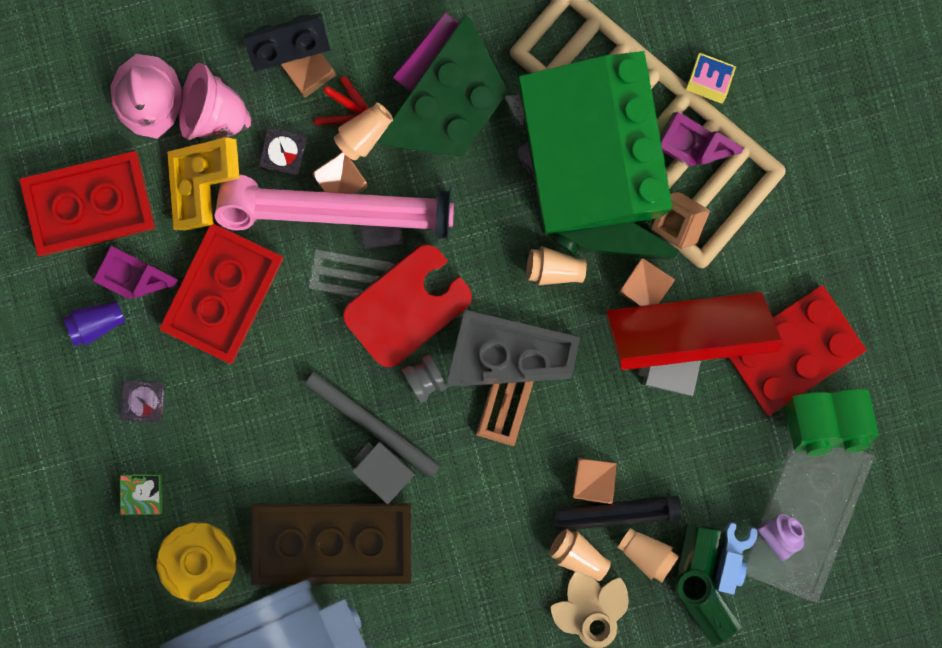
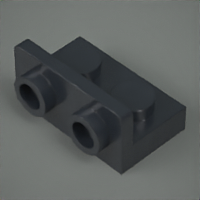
(286, 41)

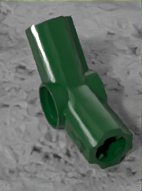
(707, 607)

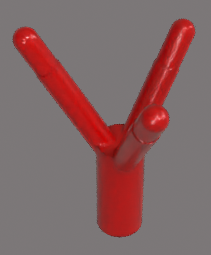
(357, 106)

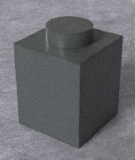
(382, 470)

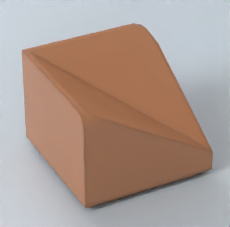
(309, 73)
(340, 176)
(682, 223)
(646, 284)
(594, 480)

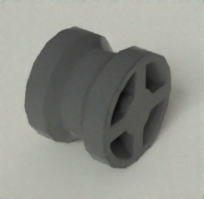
(424, 378)

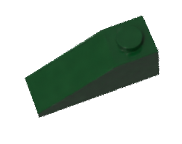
(616, 239)

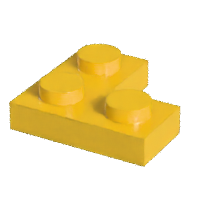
(190, 177)

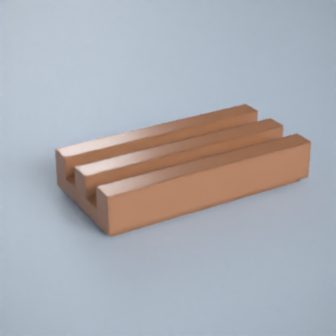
(496, 435)

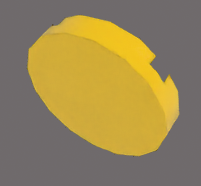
(196, 562)

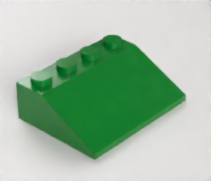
(595, 143)

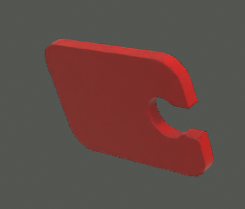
(398, 312)

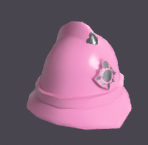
(146, 95)
(210, 107)

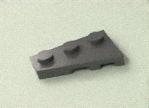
(509, 352)

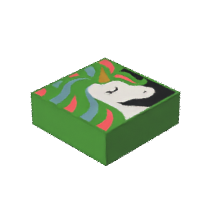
(141, 494)

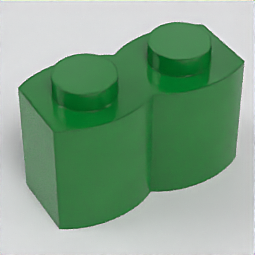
(831, 421)

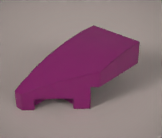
(693, 143)
(130, 275)

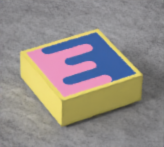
(711, 78)

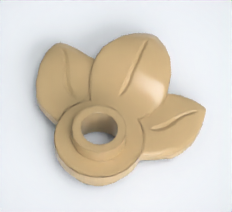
(591, 603)

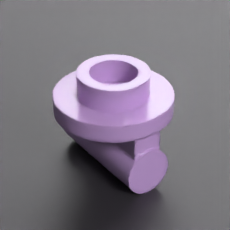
(783, 535)

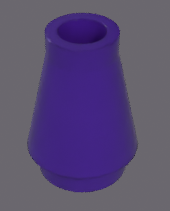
(92, 322)

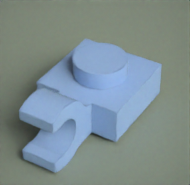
(731, 569)

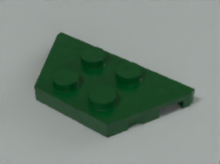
(449, 98)

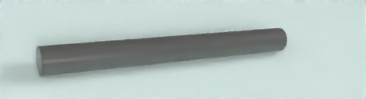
(372, 425)

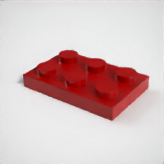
(87, 204)
(221, 293)
(813, 347)

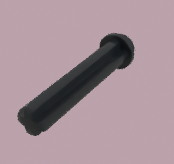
(618, 513)

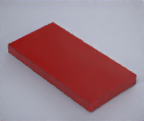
(692, 330)

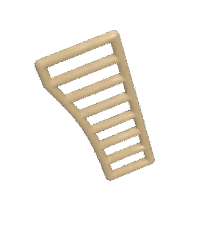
(715, 120)

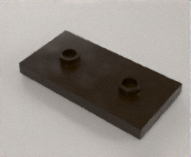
(331, 543)

